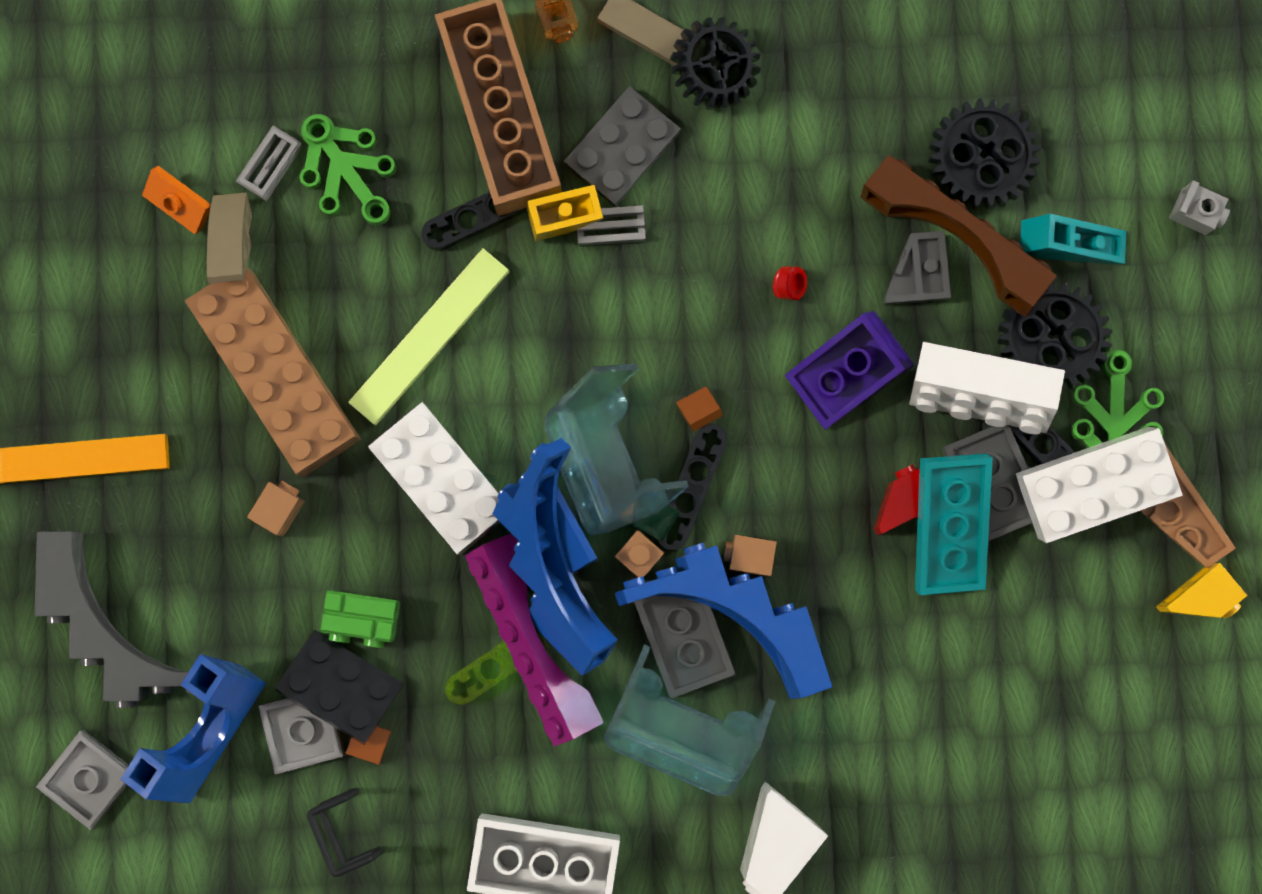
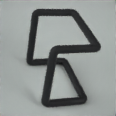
(351, 864)

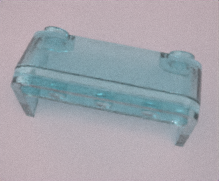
(598, 463)
(681, 738)

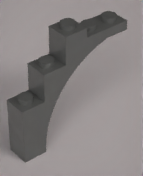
(65, 591)

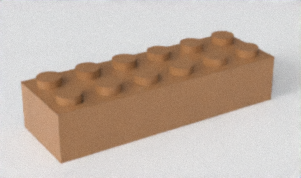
(498, 104)
(273, 372)

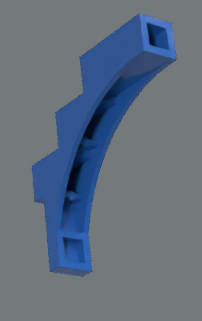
(540, 561)
(784, 634)

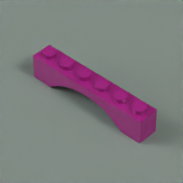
(560, 702)

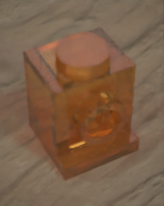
(561, 29)

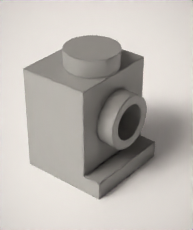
(1190, 213)

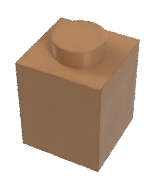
(276, 507)
(639, 554)
(750, 555)

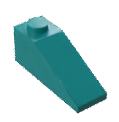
(1072, 240)

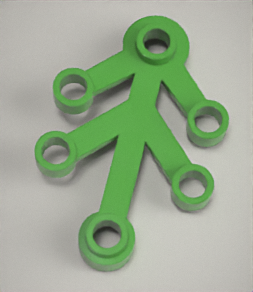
(343, 165)
(1115, 421)

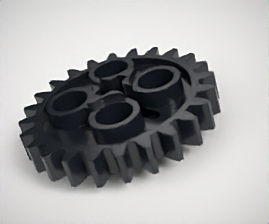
(1003, 131)
(1081, 321)

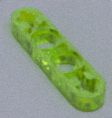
(501, 655)

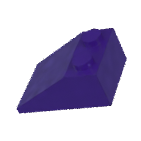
(849, 369)

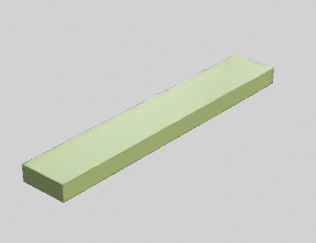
(429, 336)

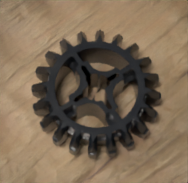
(741, 56)

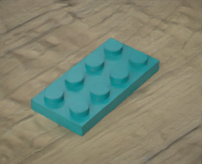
(953, 523)

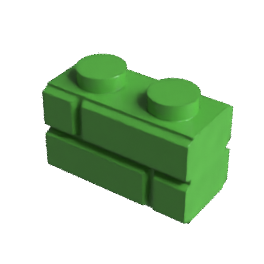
(360, 617)

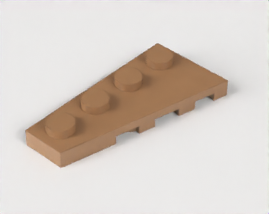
(1190, 522)

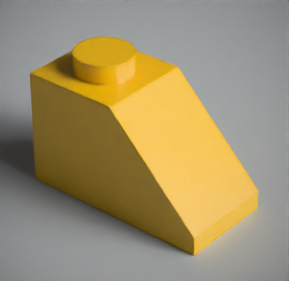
(563, 212)
(1206, 594)

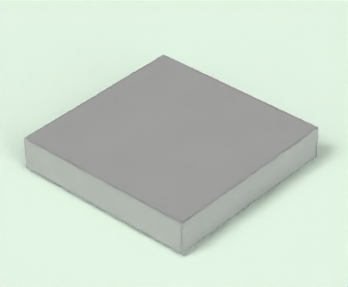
(298, 736)
(85, 779)

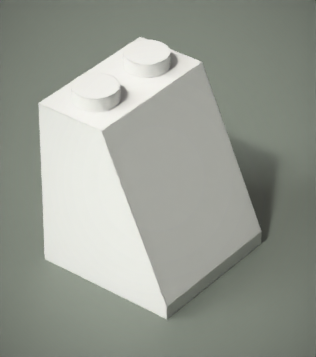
(777, 844)

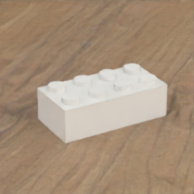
(986, 388)
(438, 478)
(1098, 484)
(540, 858)

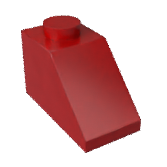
(900, 500)

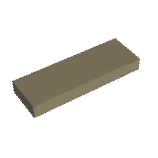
(642, 28)

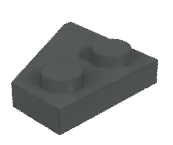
(921, 271)

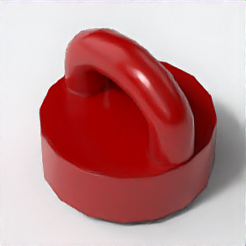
(790, 283)

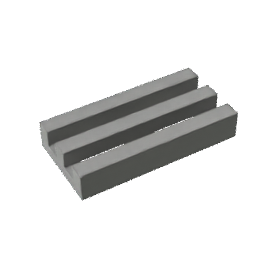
(280, 170)
(615, 238)

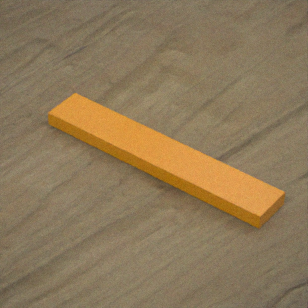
(84, 458)

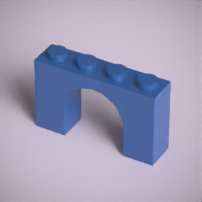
(181, 770)

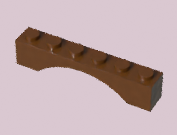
(902, 193)

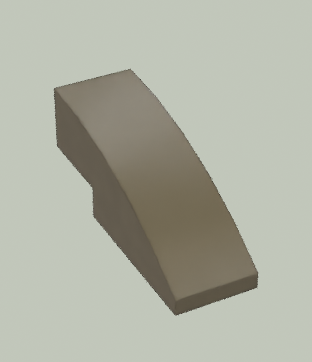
(228, 238)

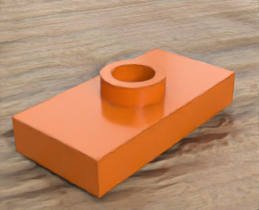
(176, 200)

